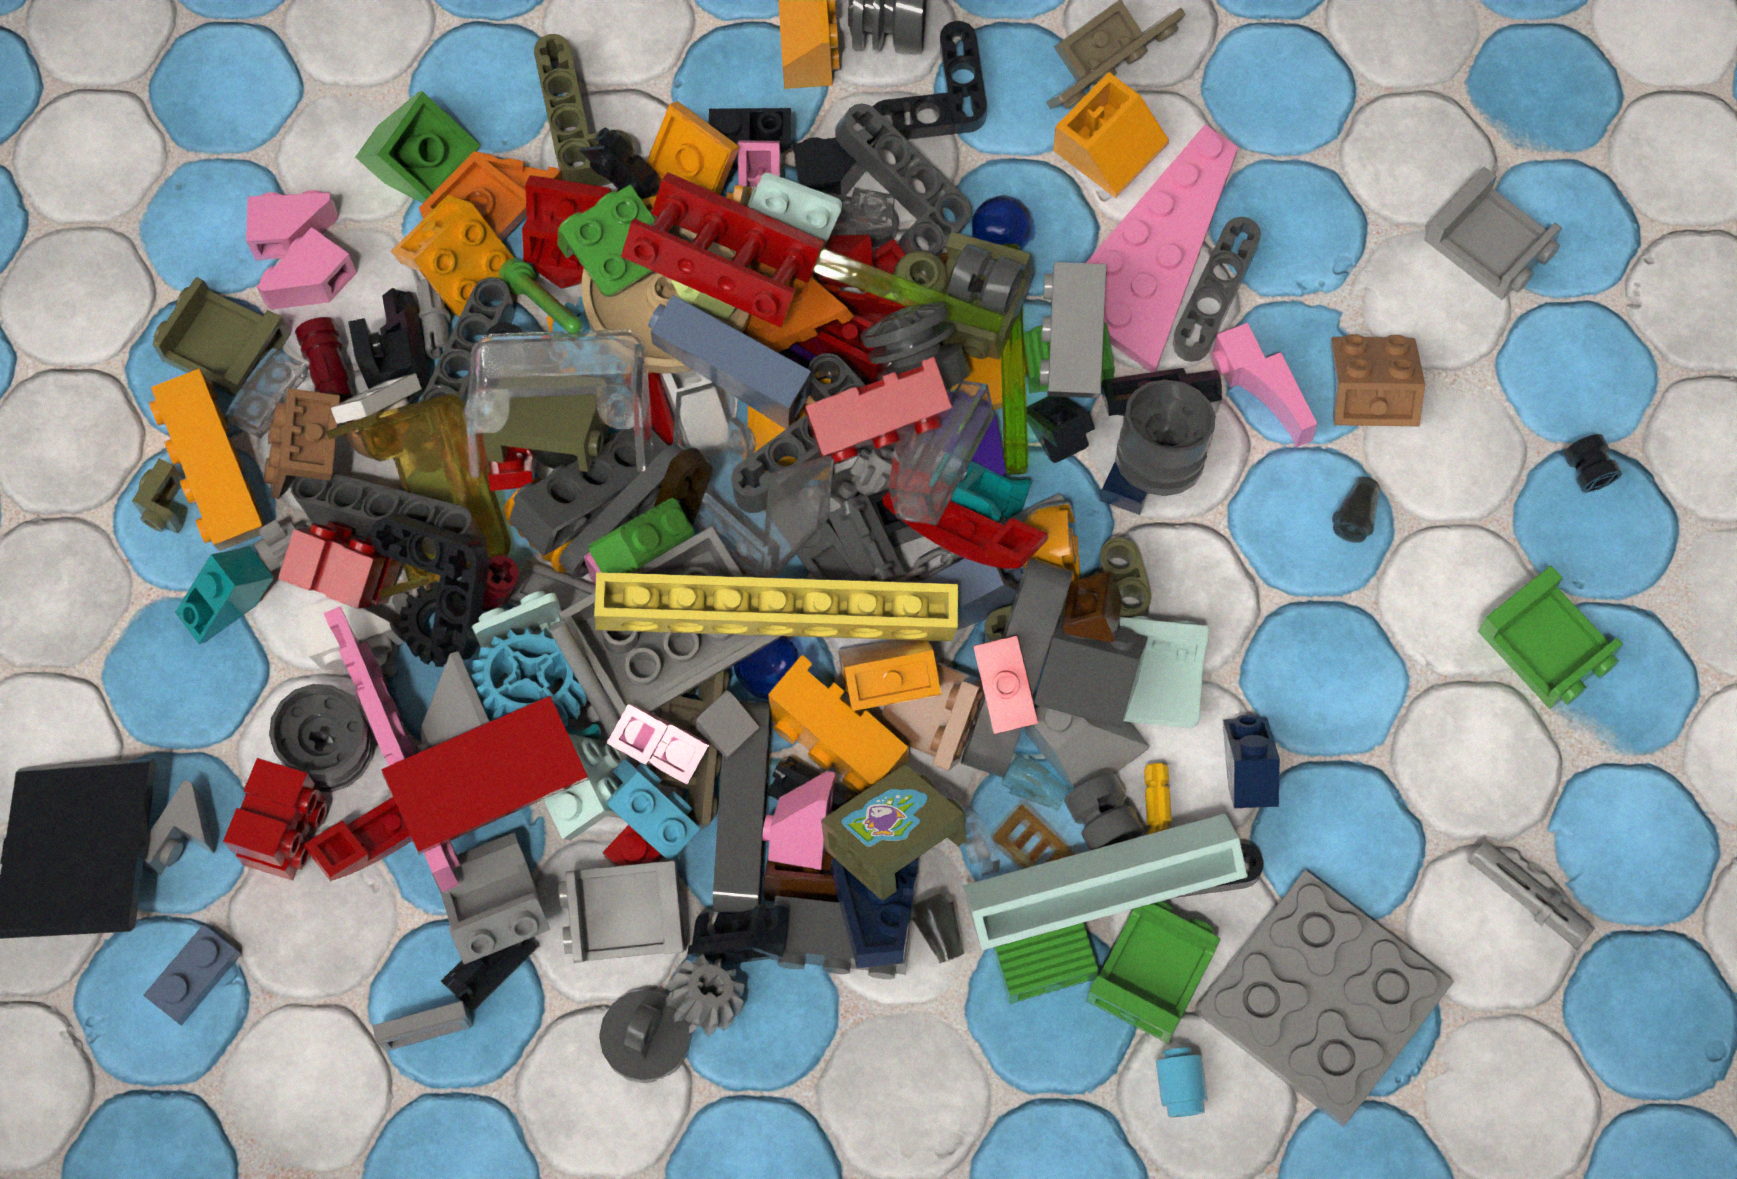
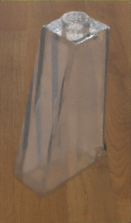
(932, 464)

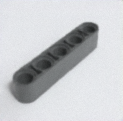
(473, 321)
(363, 503)
(1034, 623)
(742, 818)

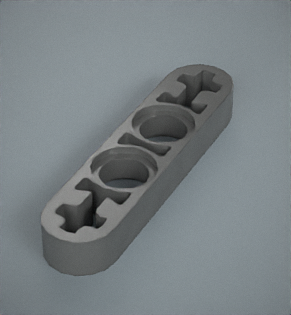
(1213, 287)
(629, 504)

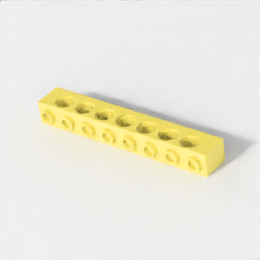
(776, 606)

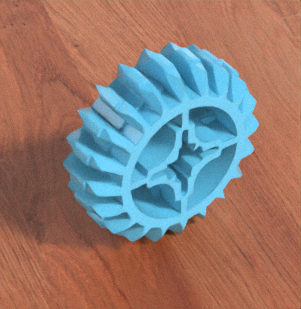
(532, 668)

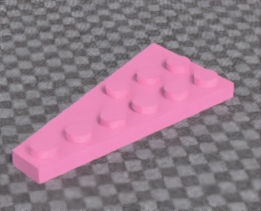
(1158, 247)
(385, 724)

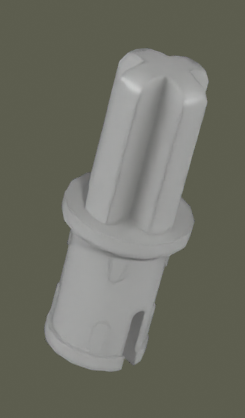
(433, 320)

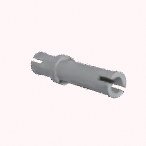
(1531, 895)

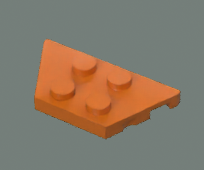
(493, 187)
(809, 309)

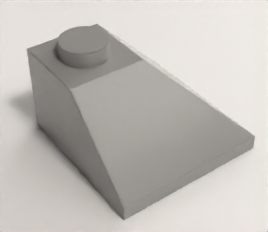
(453, 706)
(1083, 747)

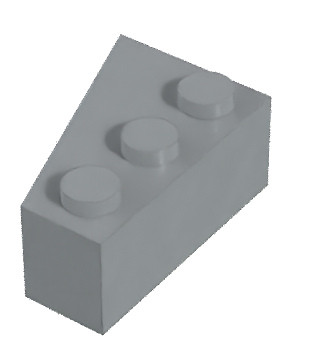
(1074, 330)

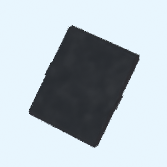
(75, 848)

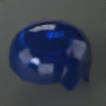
(1003, 221)
(766, 667)

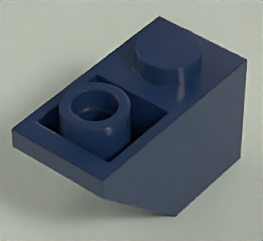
(1251, 762)

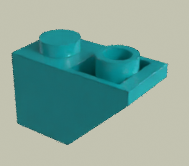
(223, 592)

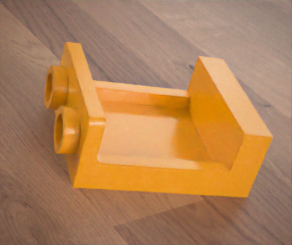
(889, 673)

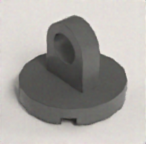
(642, 1037)

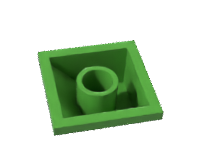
(416, 148)

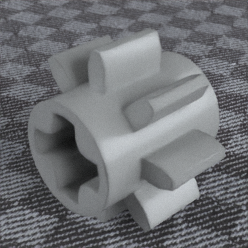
(872, 471)
(274, 543)

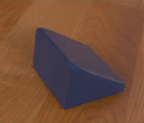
(1121, 493)

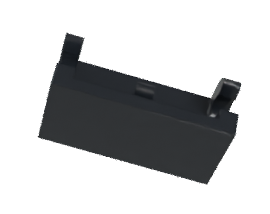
(741, 935)

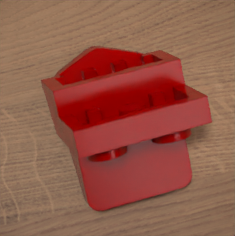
(547, 207)

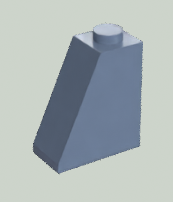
(979, 589)

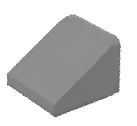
(726, 724)

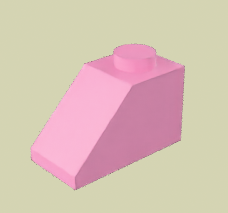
(796, 826)

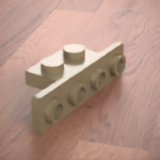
(1104, 43)
(683, 714)

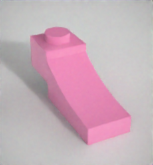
(1268, 379)

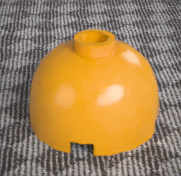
(1062, 545)

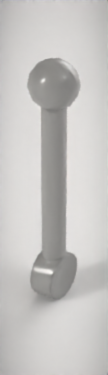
(389, 667)

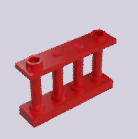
(732, 226)

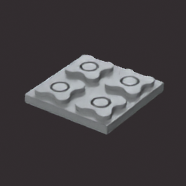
(1324, 998)

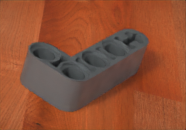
(897, 177)
(793, 441)

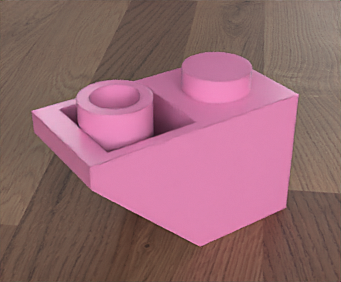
(279, 219)
(307, 274)

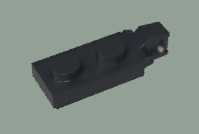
(403, 315)
(1119, 390)

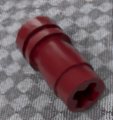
(322, 350)
(506, 573)

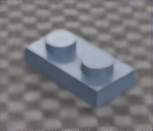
(192, 974)

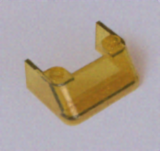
(432, 462)

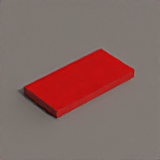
(484, 775)

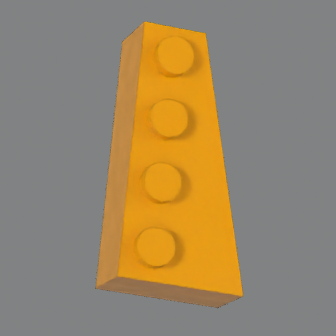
(207, 458)

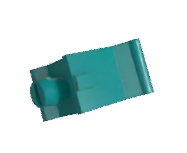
(991, 493)

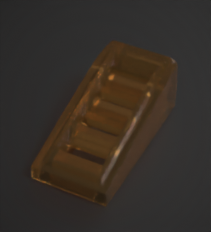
(1022, 815)

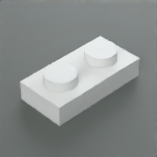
(383, 396)

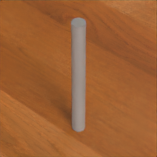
(587, 680)

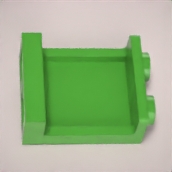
(1549, 640)
(1154, 969)

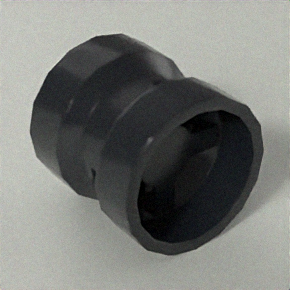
(1592, 463)

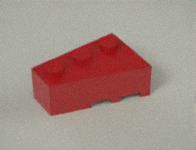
(845, 338)

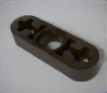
(686, 479)

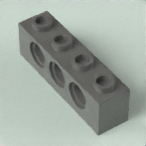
(571, 499)

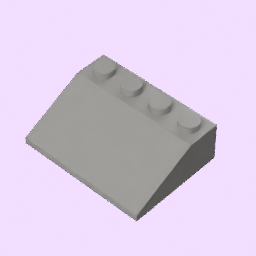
(661, 666)

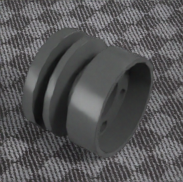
(900, 17)
(915, 336)
(1165, 437)
(311, 717)

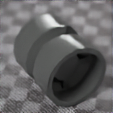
(1001, 280)
(1116, 821)

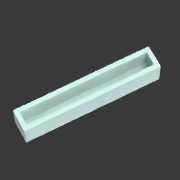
(1105, 881)

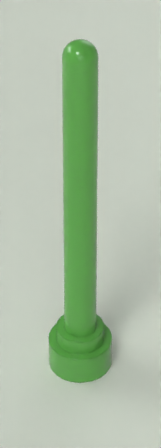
(521, 280)

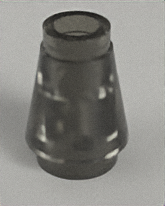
(1357, 511)
(939, 927)

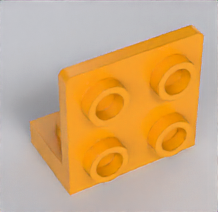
(453, 251)

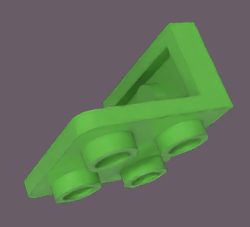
(599, 239)

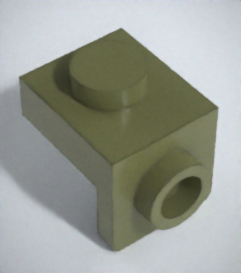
(155, 494)

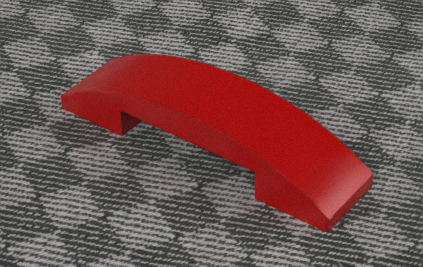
(980, 537)
(361, 843)

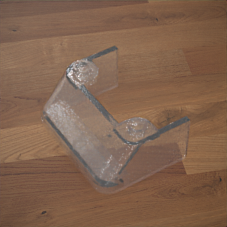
(559, 364)
(796, 495)

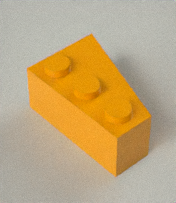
(832, 732)

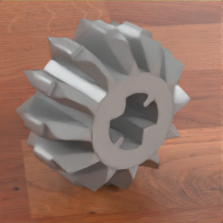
(705, 995)

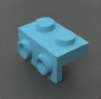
(650, 812)

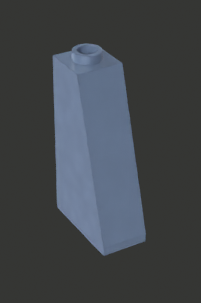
(732, 360)

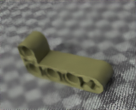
(567, 111)
(1130, 582)

